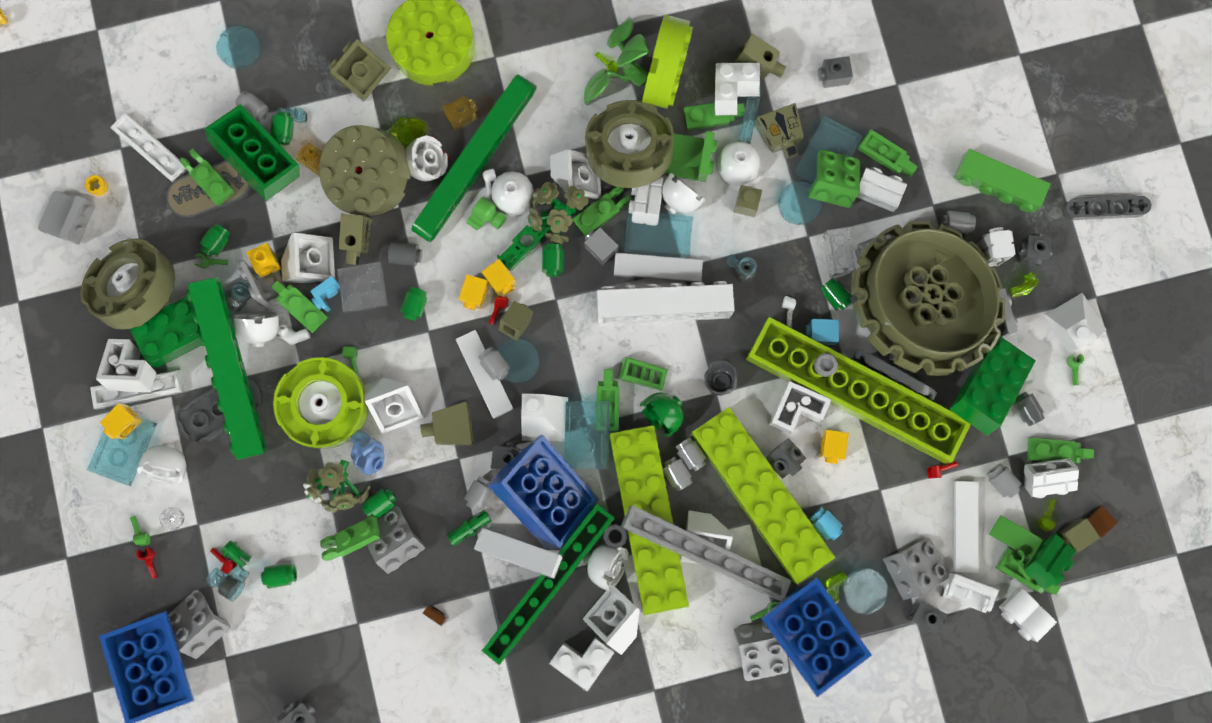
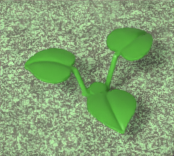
(632, 71)

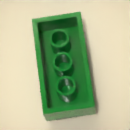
(252, 152)
(168, 334)
(993, 386)

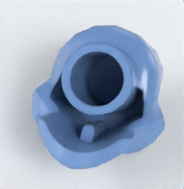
(367, 453)

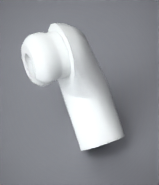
(292, 337)

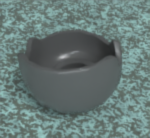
(721, 377)

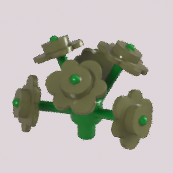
(559, 216)
(334, 477)

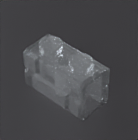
(839, 252)

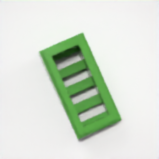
(622, 375)

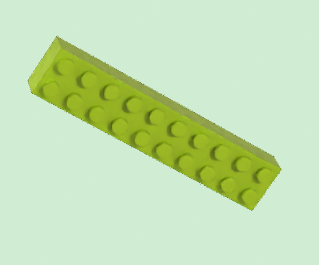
(860, 392)

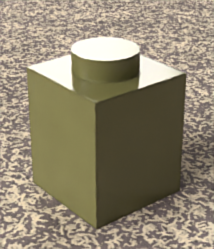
(747, 201)
(515, 320)
(1078, 534)

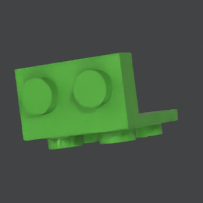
(692, 157)
(836, 179)

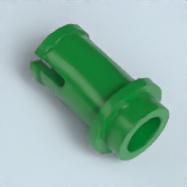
(235, 552)

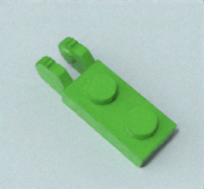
(208, 179)
(600, 211)
(350, 539)

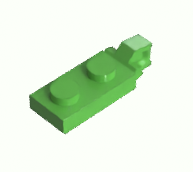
(704, 116)
(887, 154)
(299, 306)
(609, 391)
(1050, 450)
(1015, 573)

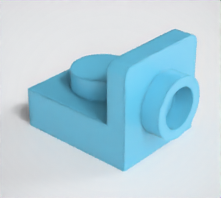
(325, 290)

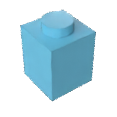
(823, 331)

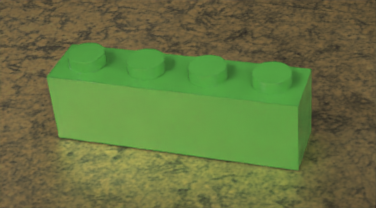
(1001, 181)

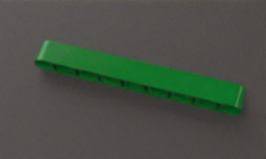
(473, 158)

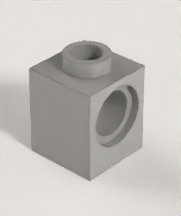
(600, 245)

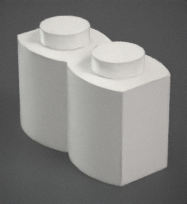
(1027, 615)

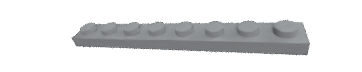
(705, 553)

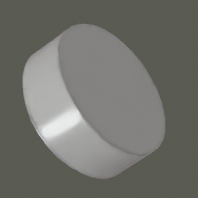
(825, 365)

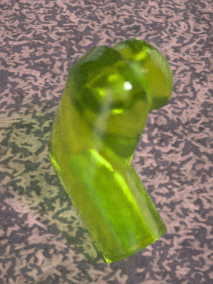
(1025, 288)
(833, 584)

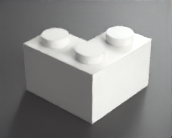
(732, 82)
(122, 368)
(795, 402)
(582, 668)

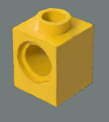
(263, 260)
(499, 278)
(473, 292)
(120, 421)
(833, 446)

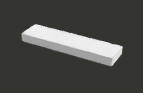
(149, 147)
(658, 267)
(164, 385)
(491, 390)
(966, 527)
(518, 553)

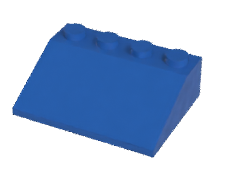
(544, 493)
(816, 636)
(146, 668)

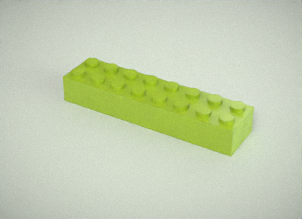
(644, 487)
(762, 496)

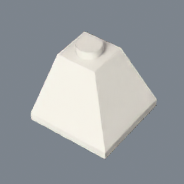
(572, 169)
(308, 259)
(1075, 323)
(391, 404)
(543, 416)
(707, 528)
(614, 619)

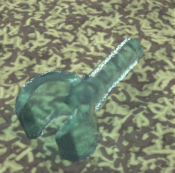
(299, 114)

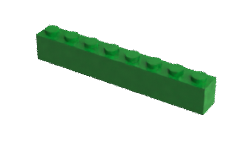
(227, 368)
(546, 587)

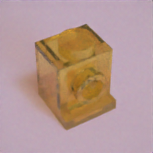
(460, 119)
(307, 156)

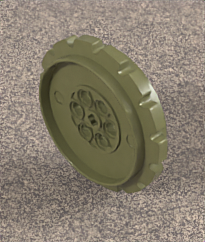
(897, 325)

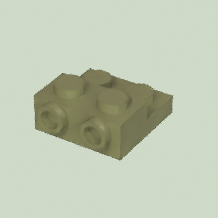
(358, 69)

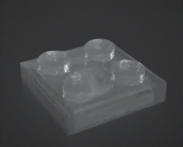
(362, 287)

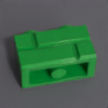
(1050, 562)

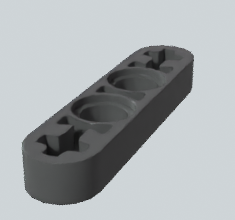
(1106, 207)

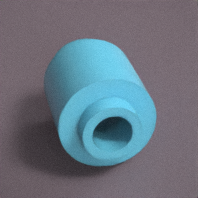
(826, 524)

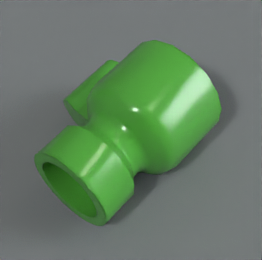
(486, 211)

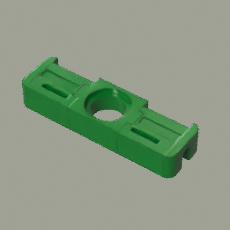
(517, 252)

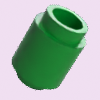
(282, 128)
(214, 240)
(553, 260)
(836, 294)
(413, 304)
(379, 503)
(279, 575)

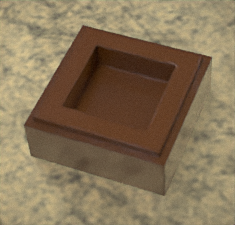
(1102, 521)
(435, 615)

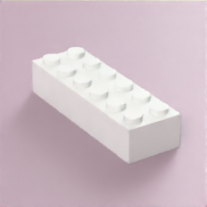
(665, 303)

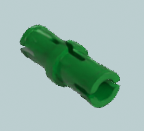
(469, 527)

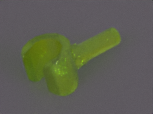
(611, 65)
(1045, 521)

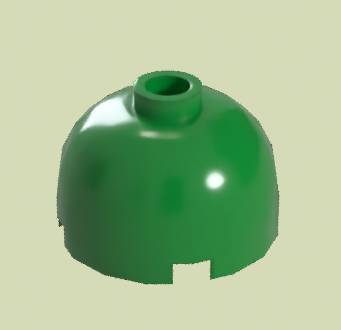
(663, 412)

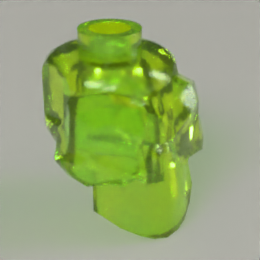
(408, 130)

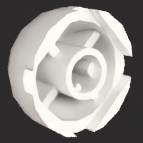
(426, 158)
(738, 163)
(512, 193)
(680, 196)
(256, 327)
(163, 464)
(605, 565)

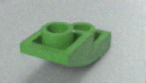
(1015, 536)

